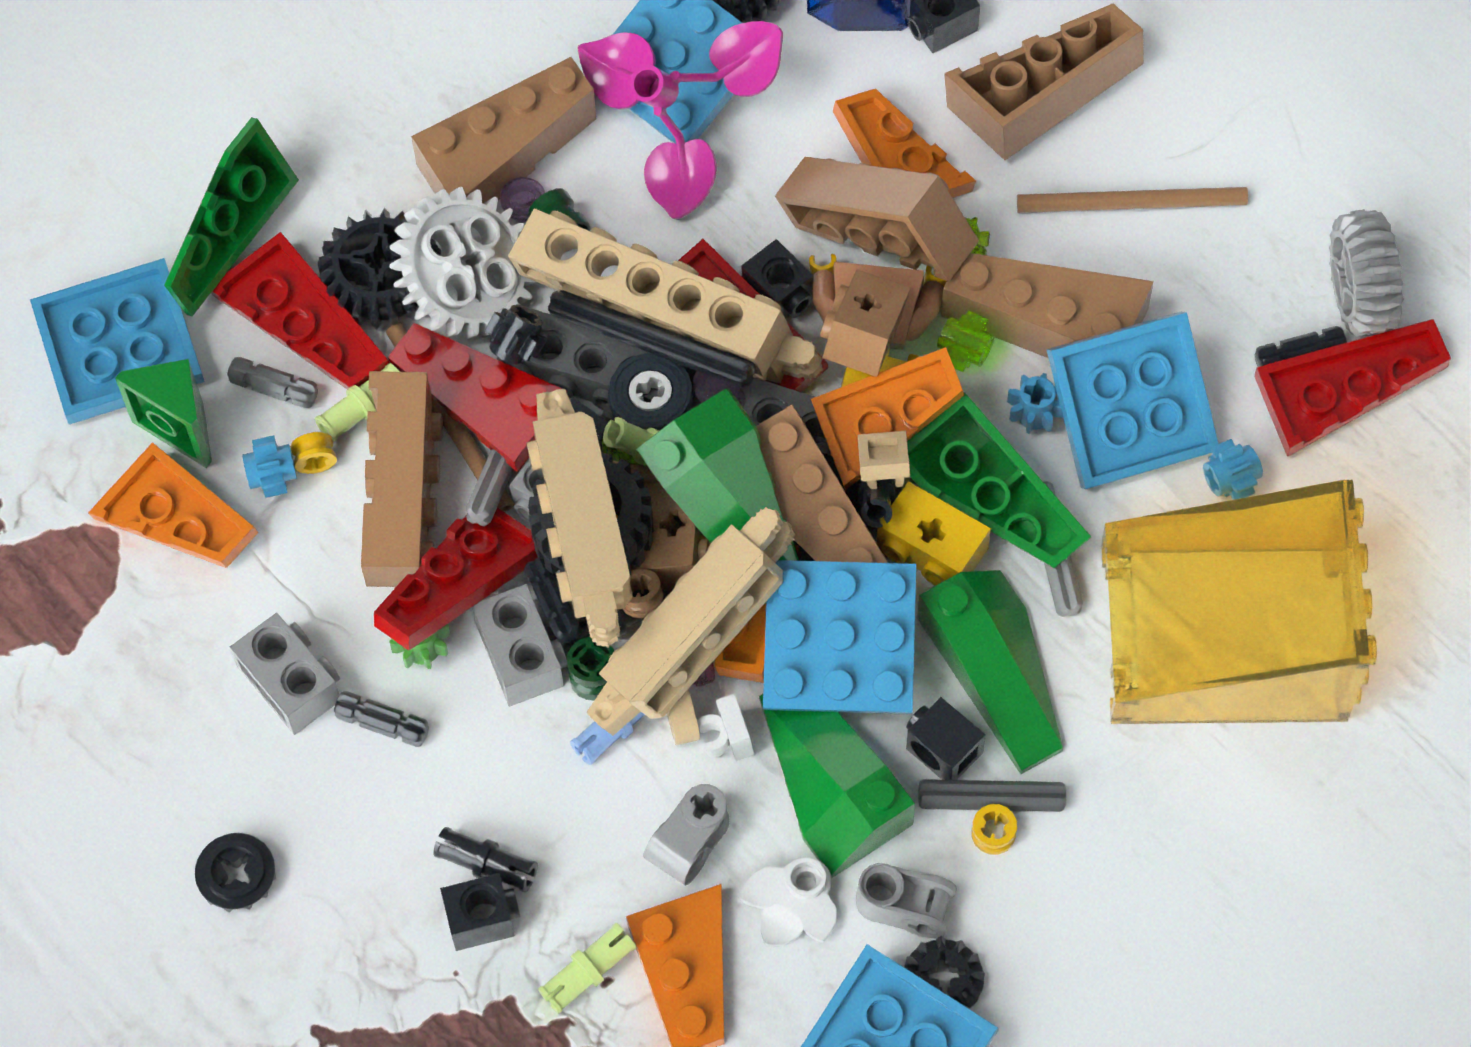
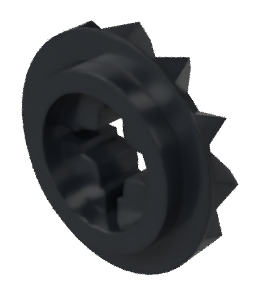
(234, 850)
(960, 960)

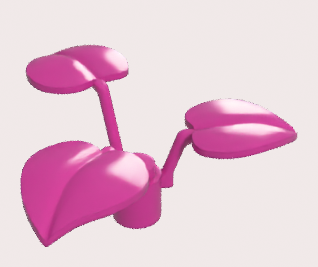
(625, 72)

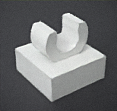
(731, 729)

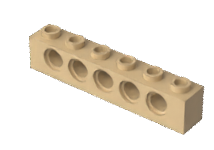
(548, 237)

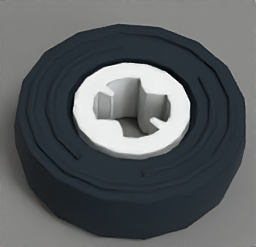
(636, 378)

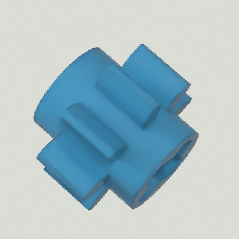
(1032, 415)
(269, 466)
(1232, 470)

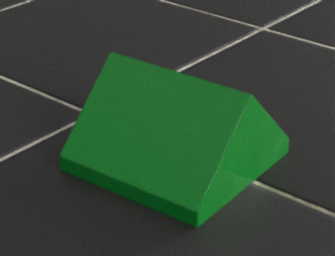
(168, 406)

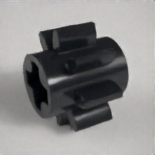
(515, 334)

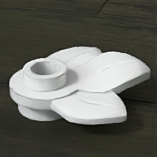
(786, 906)

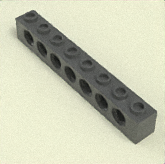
(584, 348)

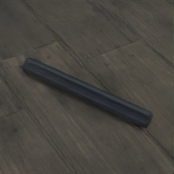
(652, 338)

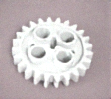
(427, 273)

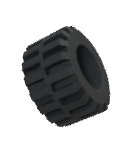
(630, 503)

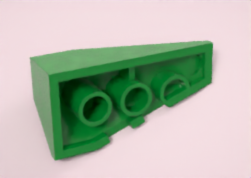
(234, 208)
(714, 467)
(982, 475)
(993, 654)
(838, 786)

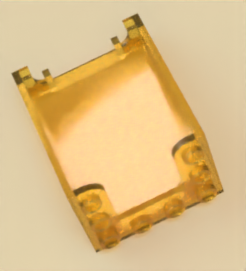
(1240, 610)

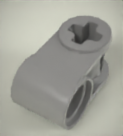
(686, 841)
(908, 899)

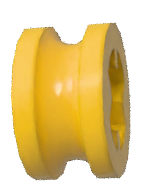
(313, 452)
(997, 813)

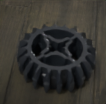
(359, 257)

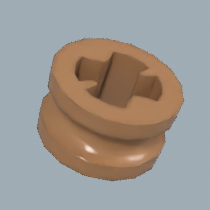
(641, 580)

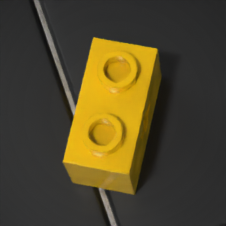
(932, 536)

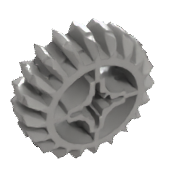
(1366, 272)

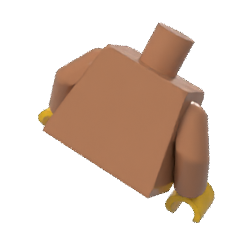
(922, 302)

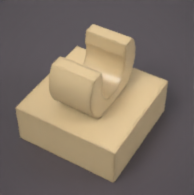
(883, 457)

